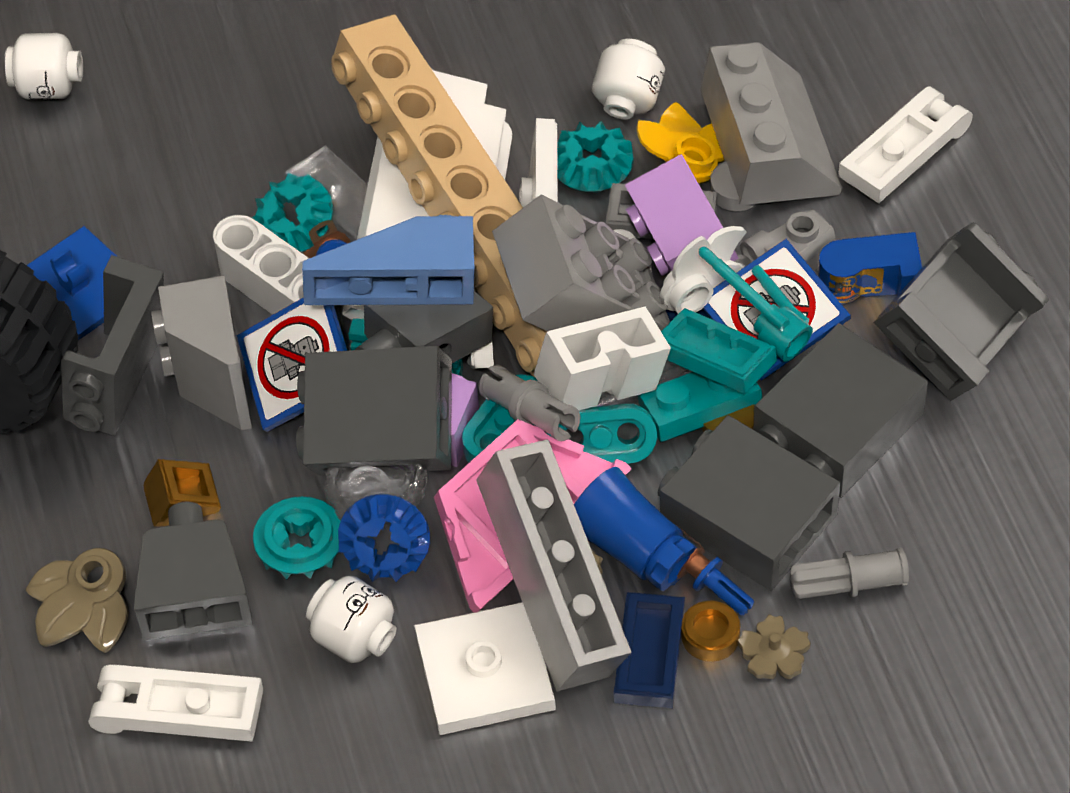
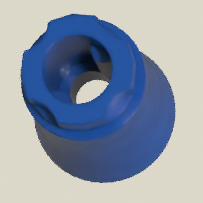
(632, 529)

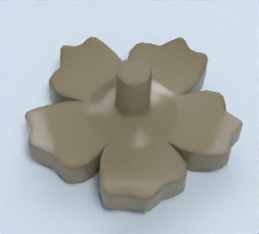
(773, 649)

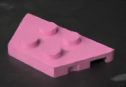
(467, 520)

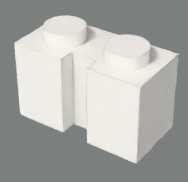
(607, 354)

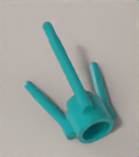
(776, 325)

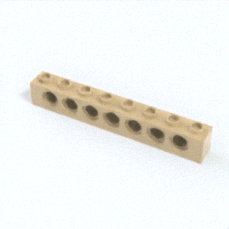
(436, 156)

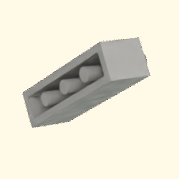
(552, 565)

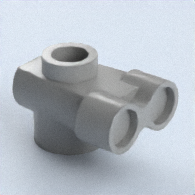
(804, 231)

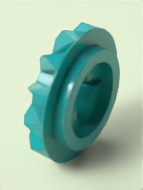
(593, 172)
(312, 207)
(297, 516)

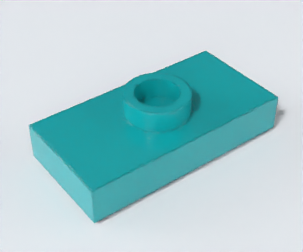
(717, 351)

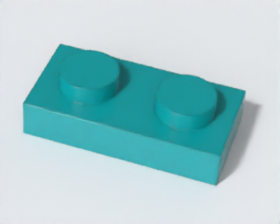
(692, 400)

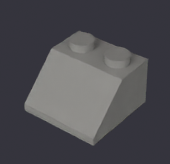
(202, 348)

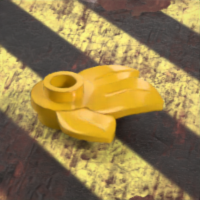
(682, 135)

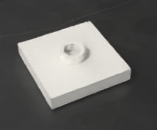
(543, 164)
(484, 668)

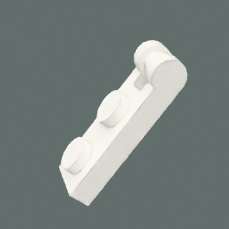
(904, 144)
(177, 703)

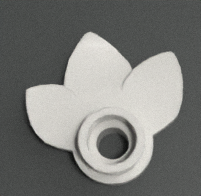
(692, 278)

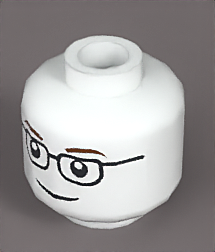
(43, 66)
(628, 78)
(351, 619)

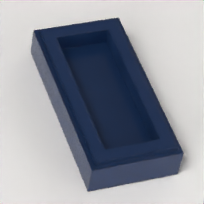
(654, 637)

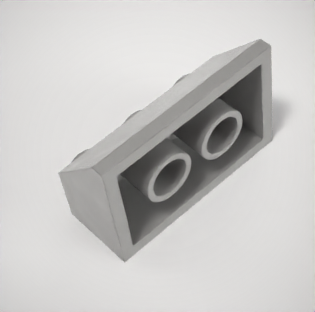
(766, 126)

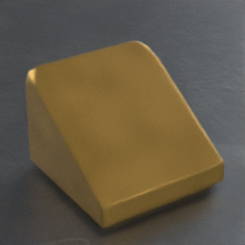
(179, 482)

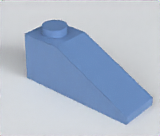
(405, 264)

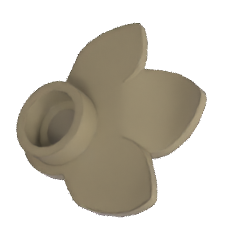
(78, 606)

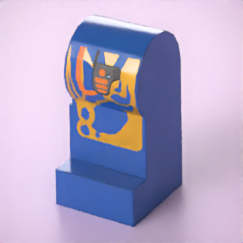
(869, 265)

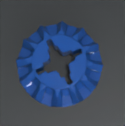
(407, 529)

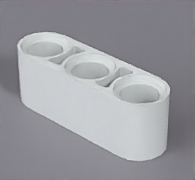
(260, 263)

